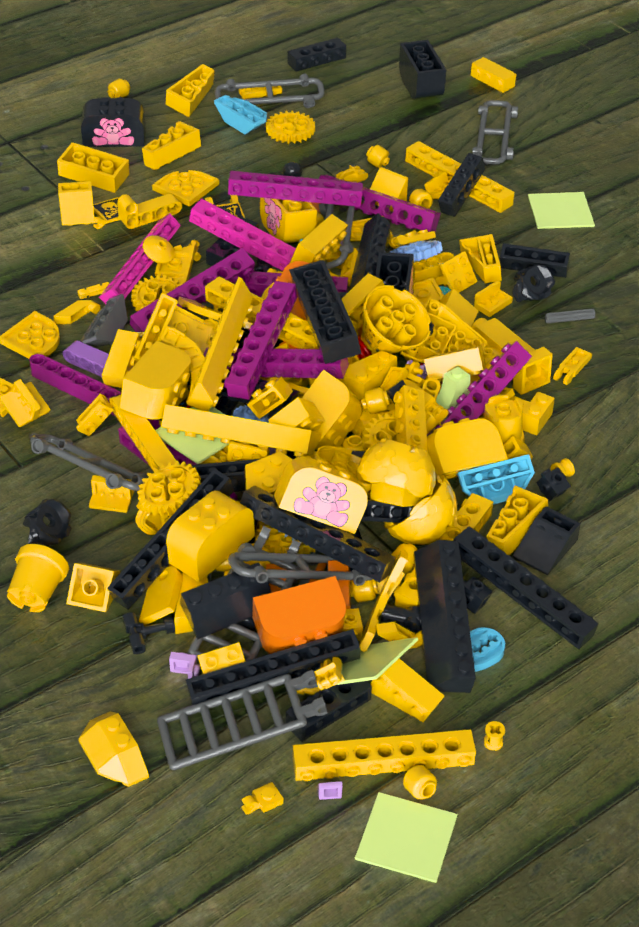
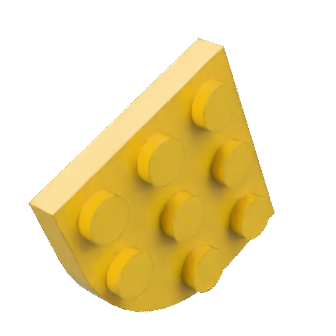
(186, 186)
(32, 336)

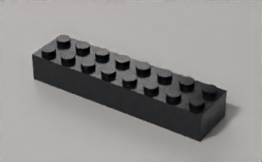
(325, 312)

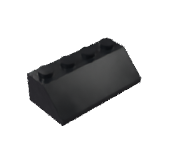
(221, 602)

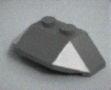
(106, 323)

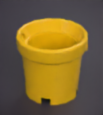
(505, 416)
(36, 576)

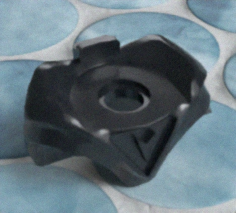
(526, 290)
(57, 528)

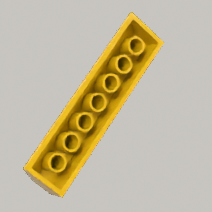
(221, 347)
(241, 430)

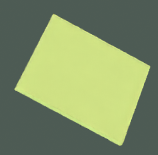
(560, 210)
(193, 448)
(375, 660)
(406, 837)

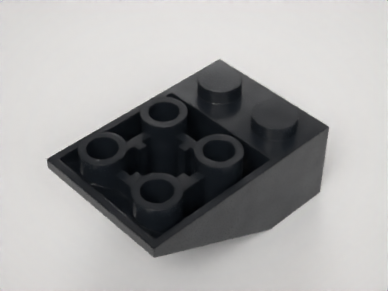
(547, 540)

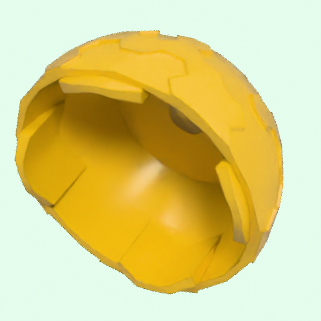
(399, 466)
(428, 517)

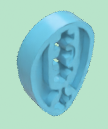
(489, 655)

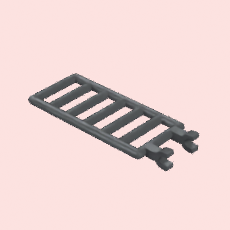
(258, 546)
(301, 712)

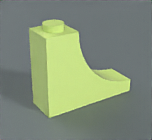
(453, 386)

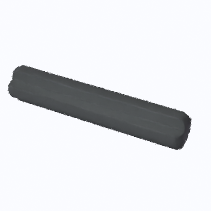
(569, 316)

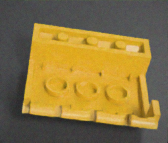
(169, 314)

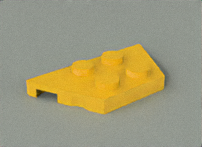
(181, 264)
(266, 472)

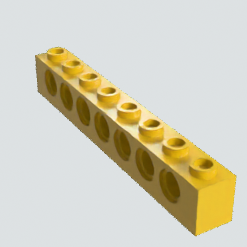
(434, 163)
(295, 331)
(473, 513)
(383, 755)

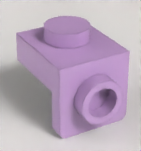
(184, 664)

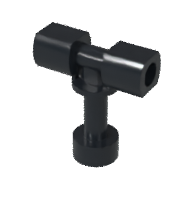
(139, 631)

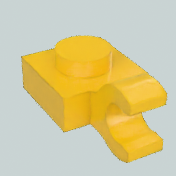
(265, 798)

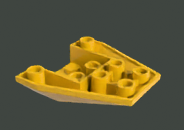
(448, 334)

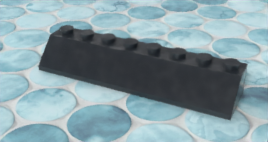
(373, 240)
(444, 617)

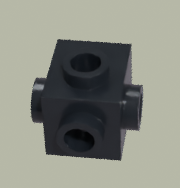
(553, 483)
(476, 594)

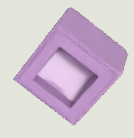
(330, 790)

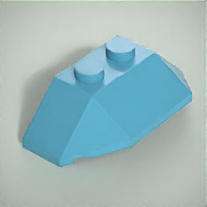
(240, 113)
(497, 479)

